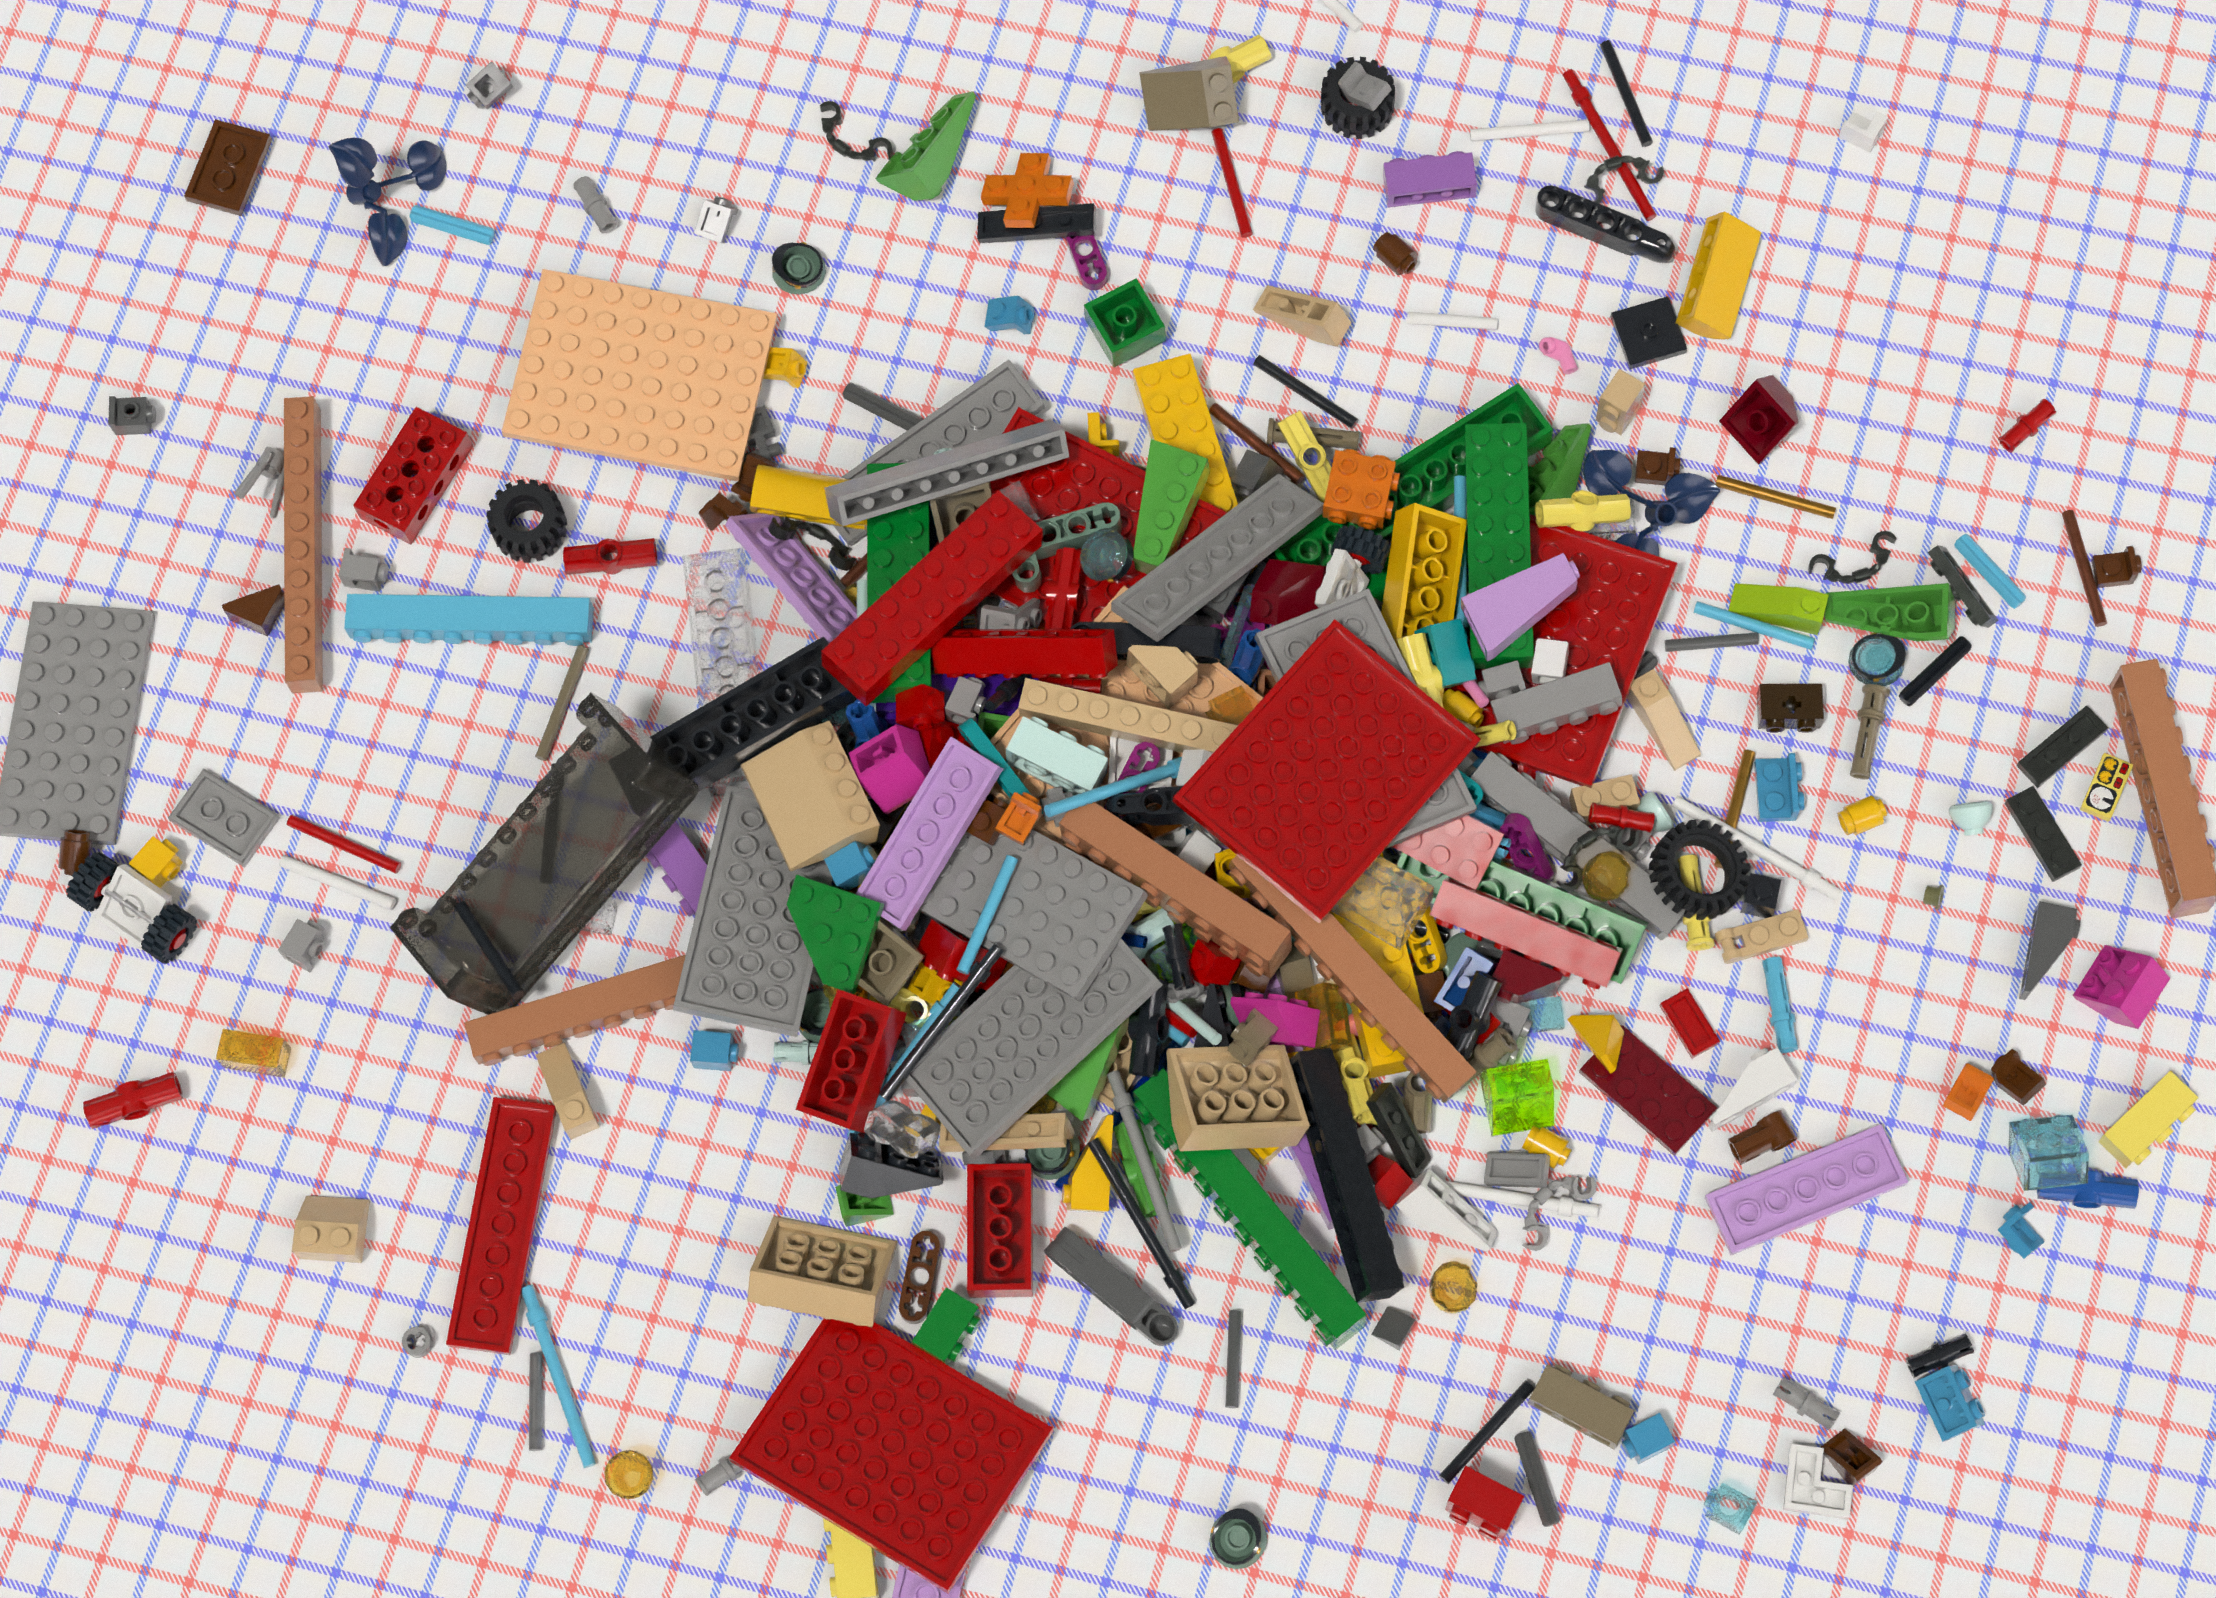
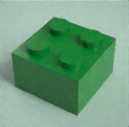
(1124, 322)

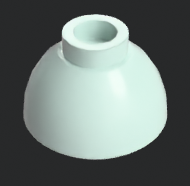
(1650, 803)
(1971, 816)

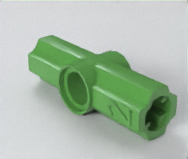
(1133, 1170)

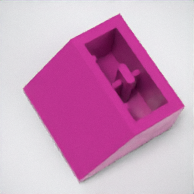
(891, 767)
(2122, 986)
(1294, 1018)

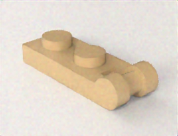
(1762, 936)

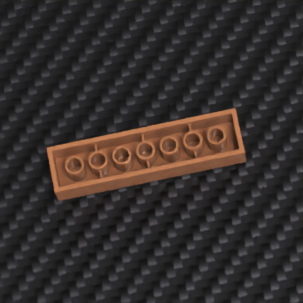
(2165, 787)
(1178, 888)

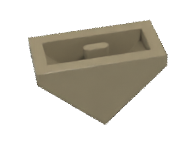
(1294, 973)

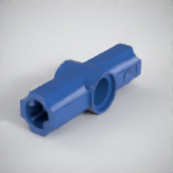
(1247, 659)
(864, 722)
(2098, 1192)

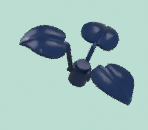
(355, 163)
(1687, 494)

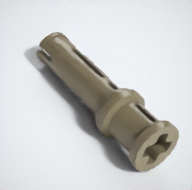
(1324, 436)
(1872, 715)
(1488, 1054)

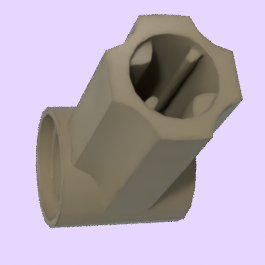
(1418, 1105)

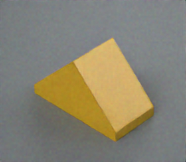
(1601, 1035)

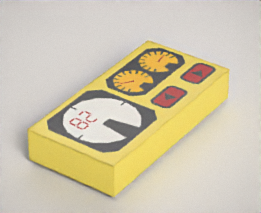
(2106, 787)

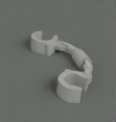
(1543, 1195)

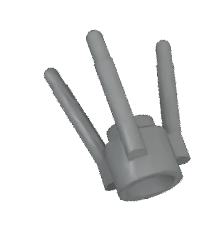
(269, 465)

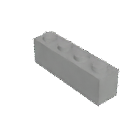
(1559, 702)

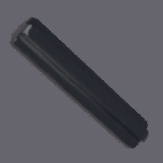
(1935, 671)

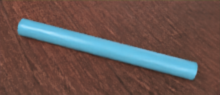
(1754, 625)
(987, 914)

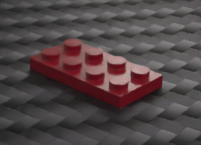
(1651, 1093)

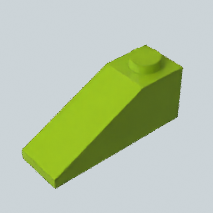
(1780, 606)

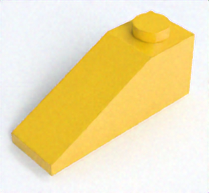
(1087, 1184)

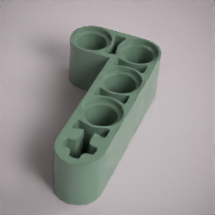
(1061, 527)

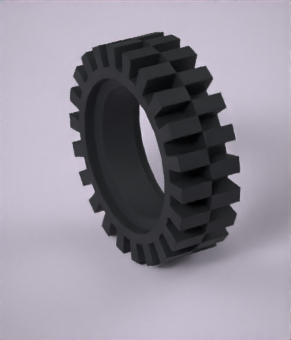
(1683, 897)

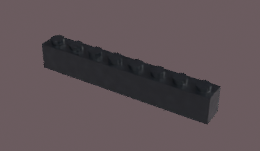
(1346, 1178)

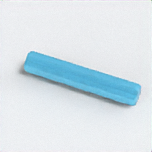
(452, 225)
(1990, 571)

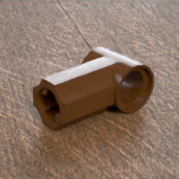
(1769, 1134)

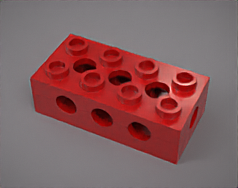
(409, 457)

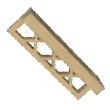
(1028, 1132)

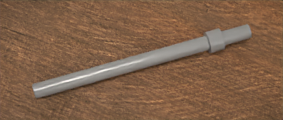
(1123, 1104)

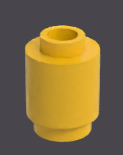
(1462, 707)
(1862, 815)
(1547, 1142)

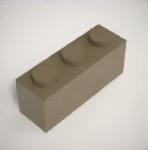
(1581, 1405)

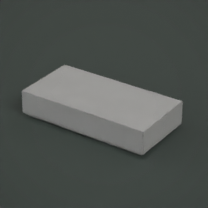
(1517, 1170)

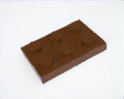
(228, 167)

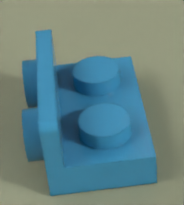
(1778, 789)
(1950, 1402)

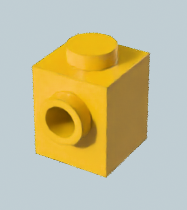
(157, 861)
(928, 985)

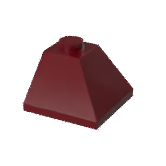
(1761, 417)
(1285, 591)
(1524, 979)

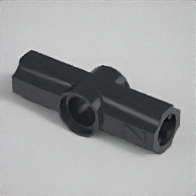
(1477, 1003)
(1147, 1031)

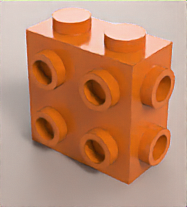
(1360, 489)

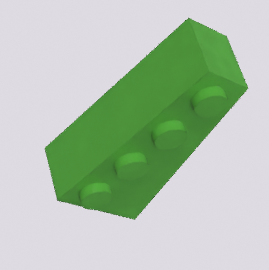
(1168, 501)
(1084, 1083)

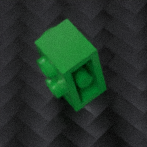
(947, 1327)

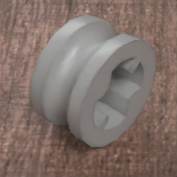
(418, 1352)

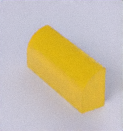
(1718, 277)
(794, 495)

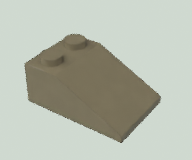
(1190, 95)
(956, 507)
(888, 963)

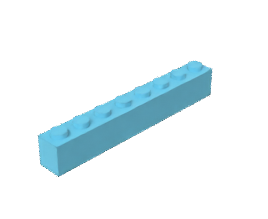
(469, 619)

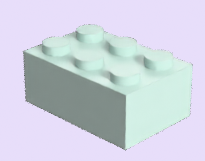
(1055, 757)

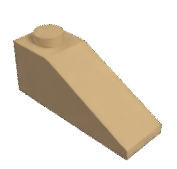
(1304, 314)
(1662, 719)
(567, 1091)

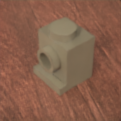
(1251, 1037)

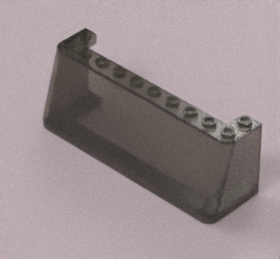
(552, 860)

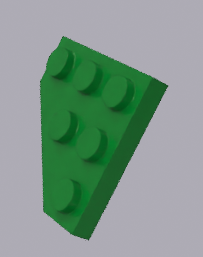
(834, 929)

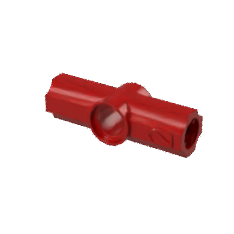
(629, 555)
(1064, 589)
(132, 1100)

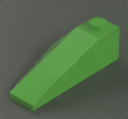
(929, 160)
(1560, 467)
(1900, 612)

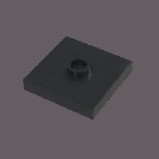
(1648, 332)

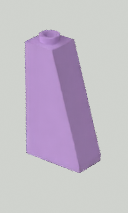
(1516, 603)

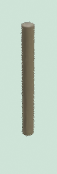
(562, 703)

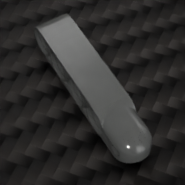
(1112, 1288)

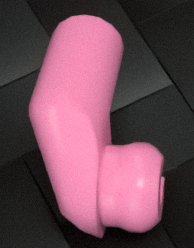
(1559, 351)

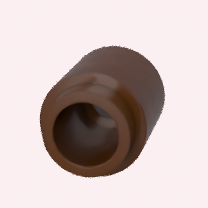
(1395, 253)
(74, 850)

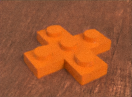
(1027, 190)

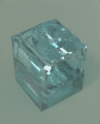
(1744, 1506)

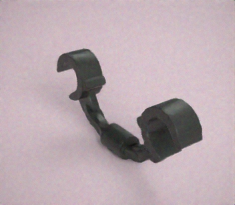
(841, 147)
(1616, 162)
(789, 528)
(1859, 575)
(1587, 839)

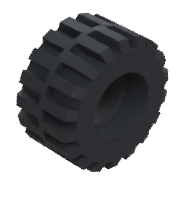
(1351, 118)
(521, 499)

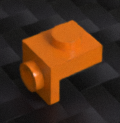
(1019, 817)
(1968, 1091)

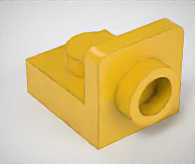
(785, 365)
(1098, 436)

